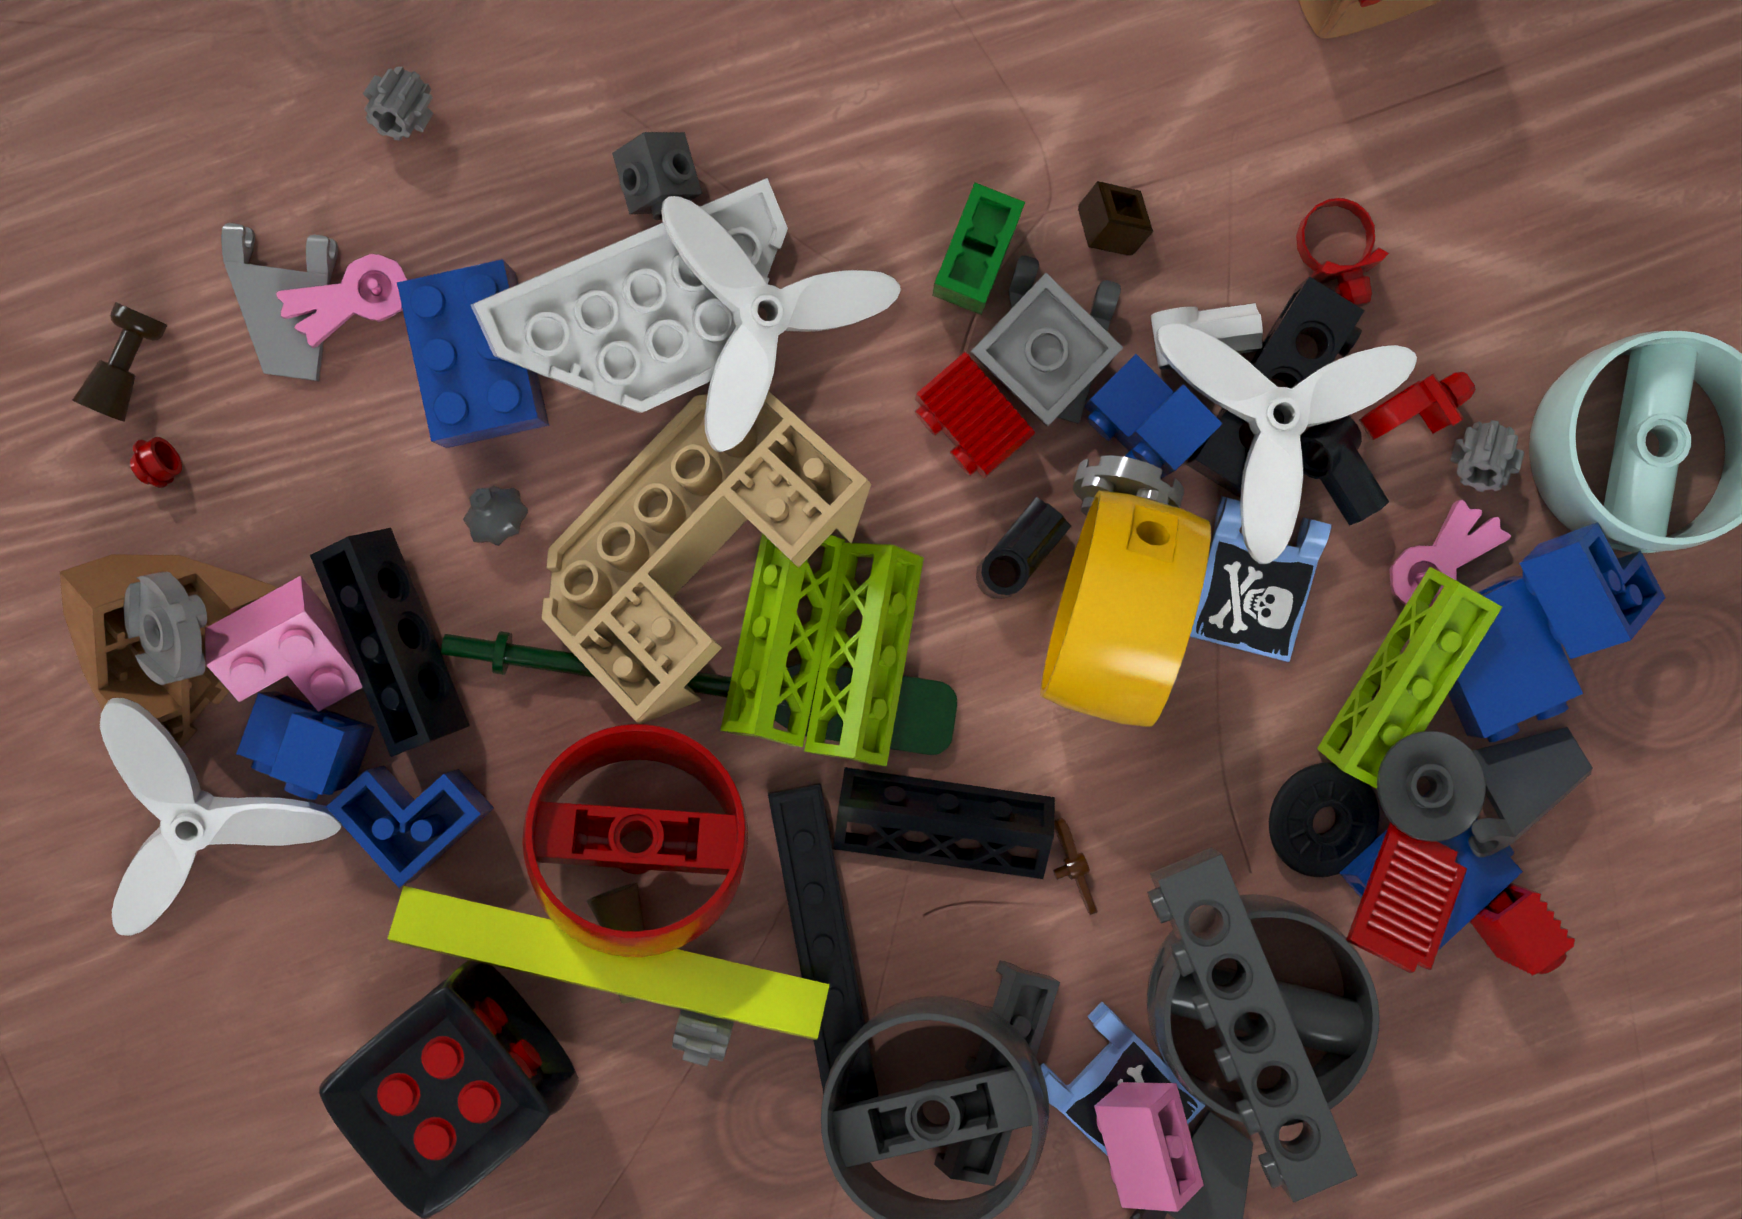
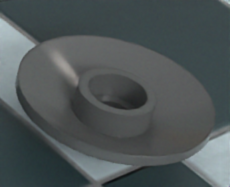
(1454, 781)

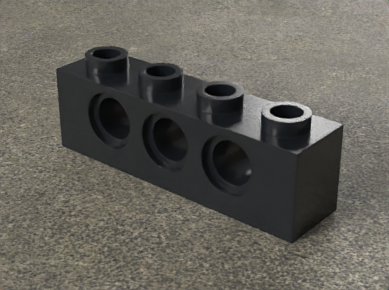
(1311, 312)
(389, 640)

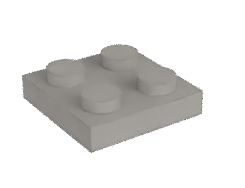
(1046, 349)

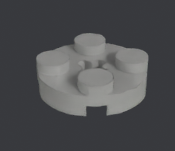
(1124, 476)
(167, 627)

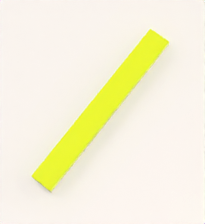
(669, 979)

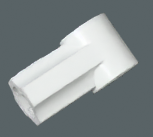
(1235, 326)

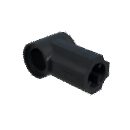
(1334, 458)
(1023, 547)

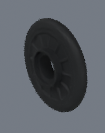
(1296, 807)

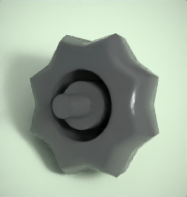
(495, 514)

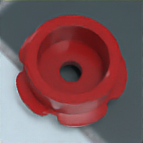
(155, 462)

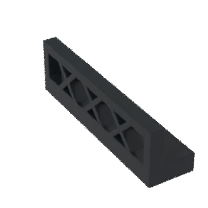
(945, 815)

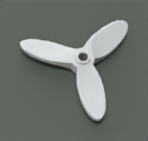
(749, 355)
(1274, 462)
(189, 817)

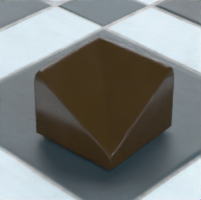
(1114, 218)

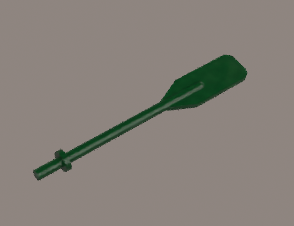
(921, 723)

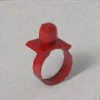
(1351, 280)
(1431, 398)

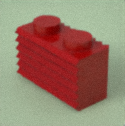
(972, 416)
(1523, 931)

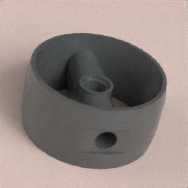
(1324, 1021)
(897, 1126)

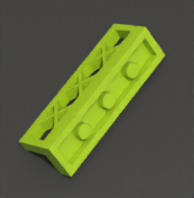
(767, 636)
(874, 652)
(1410, 682)

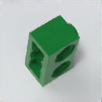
(978, 248)

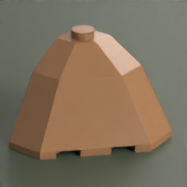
(95, 619)

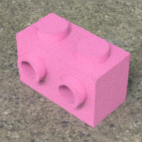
(1149, 1146)

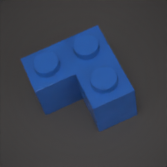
(1151, 417)
(1589, 592)
(304, 746)
(403, 831)

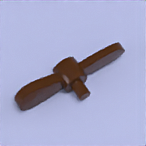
(1074, 865)

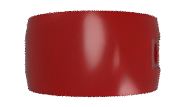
(595, 832)

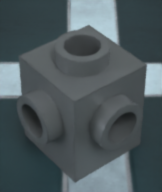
(654, 169)

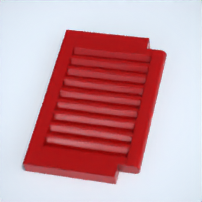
(1407, 901)

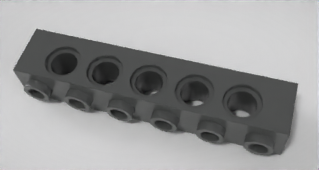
(1318, 1154)

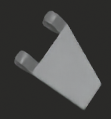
(275, 340)

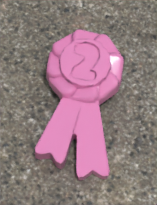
(366, 290)
(1450, 550)

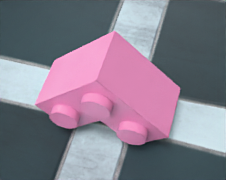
(280, 637)

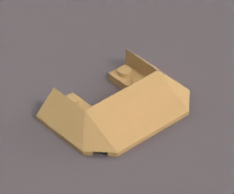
(664, 522)

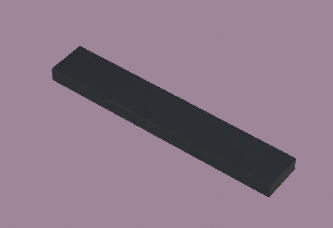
(821, 928)

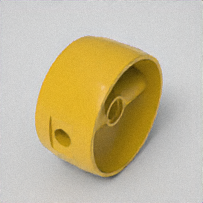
(1126, 609)

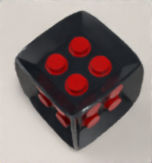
(450, 1088)

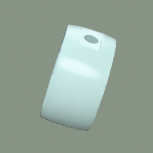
(1653, 401)

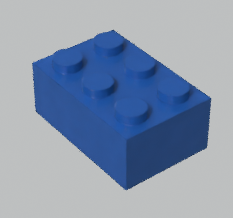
(461, 382)

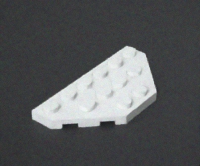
(632, 314)

